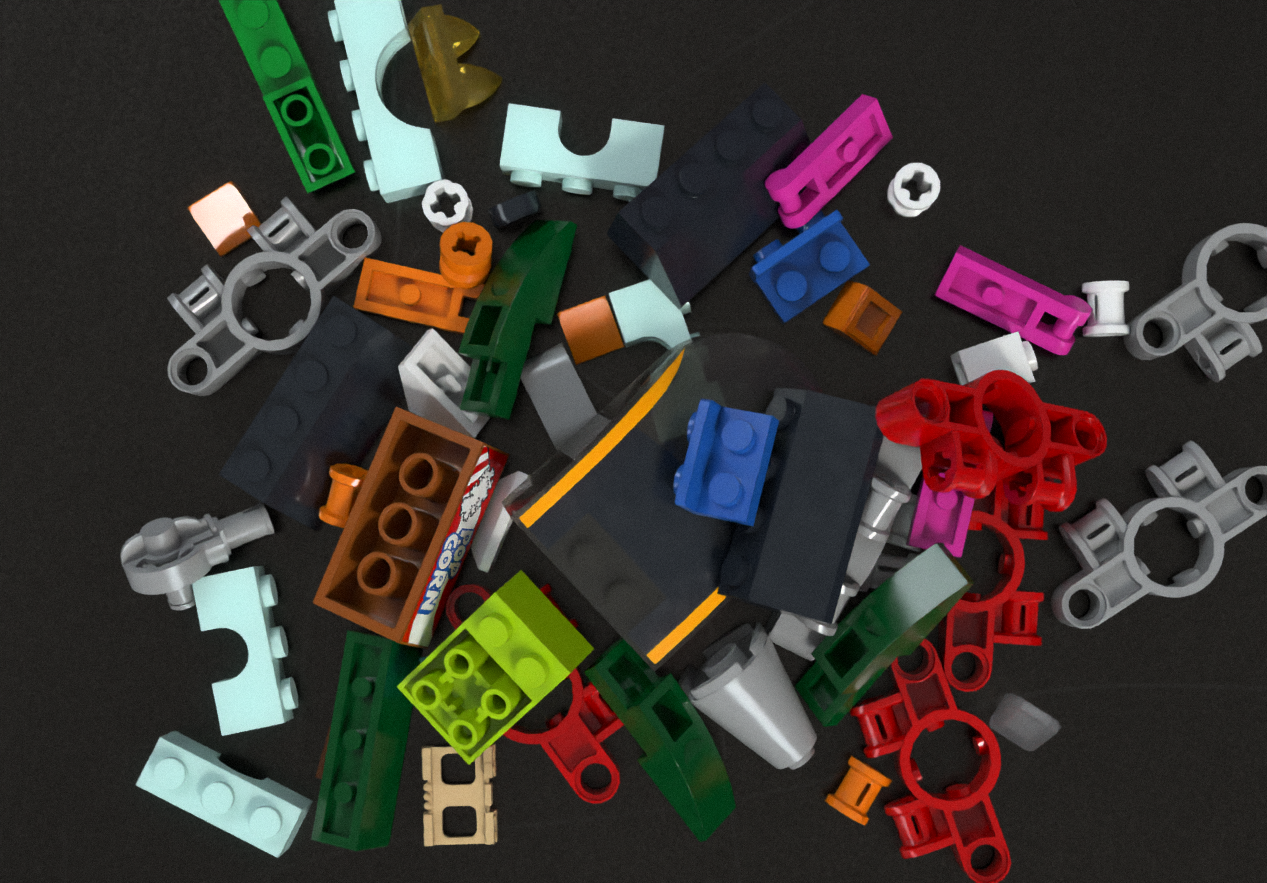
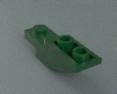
(515, 297)
(879, 629)
(670, 731)

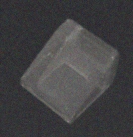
(1023, 722)

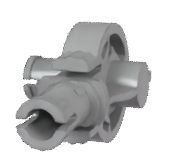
(180, 551)

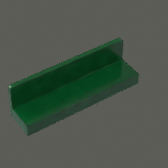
(365, 743)

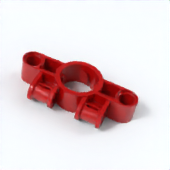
(953, 439)
(1005, 612)
(570, 738)
(965, 812)

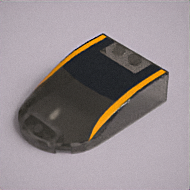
(609, 497)

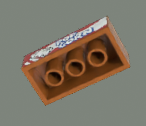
(410, 529)

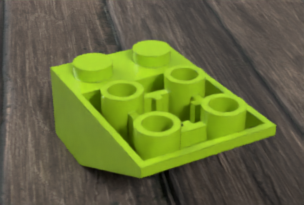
(495, 667)

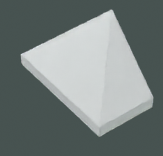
(435, 385)
(495, 524)

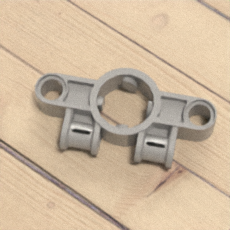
(215, 305)
(1195, 315)
(890, 487)
(1117, 577)

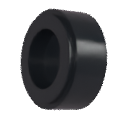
(515, 209)

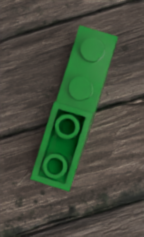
(289, 91)

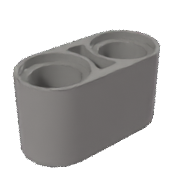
(557, 394)

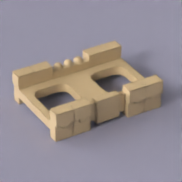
(441, 795)

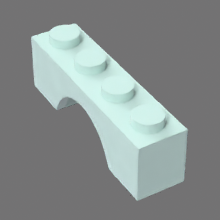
(402, 155)

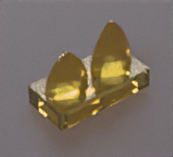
(448, 84)

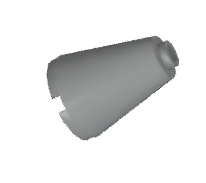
(752, 696)

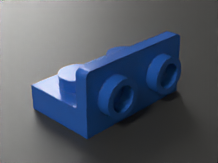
(807, 266)
(725, 462)

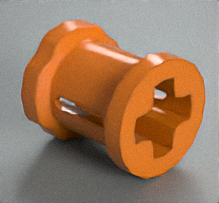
(343, 493)
(858, 790)

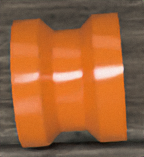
(458, 266)

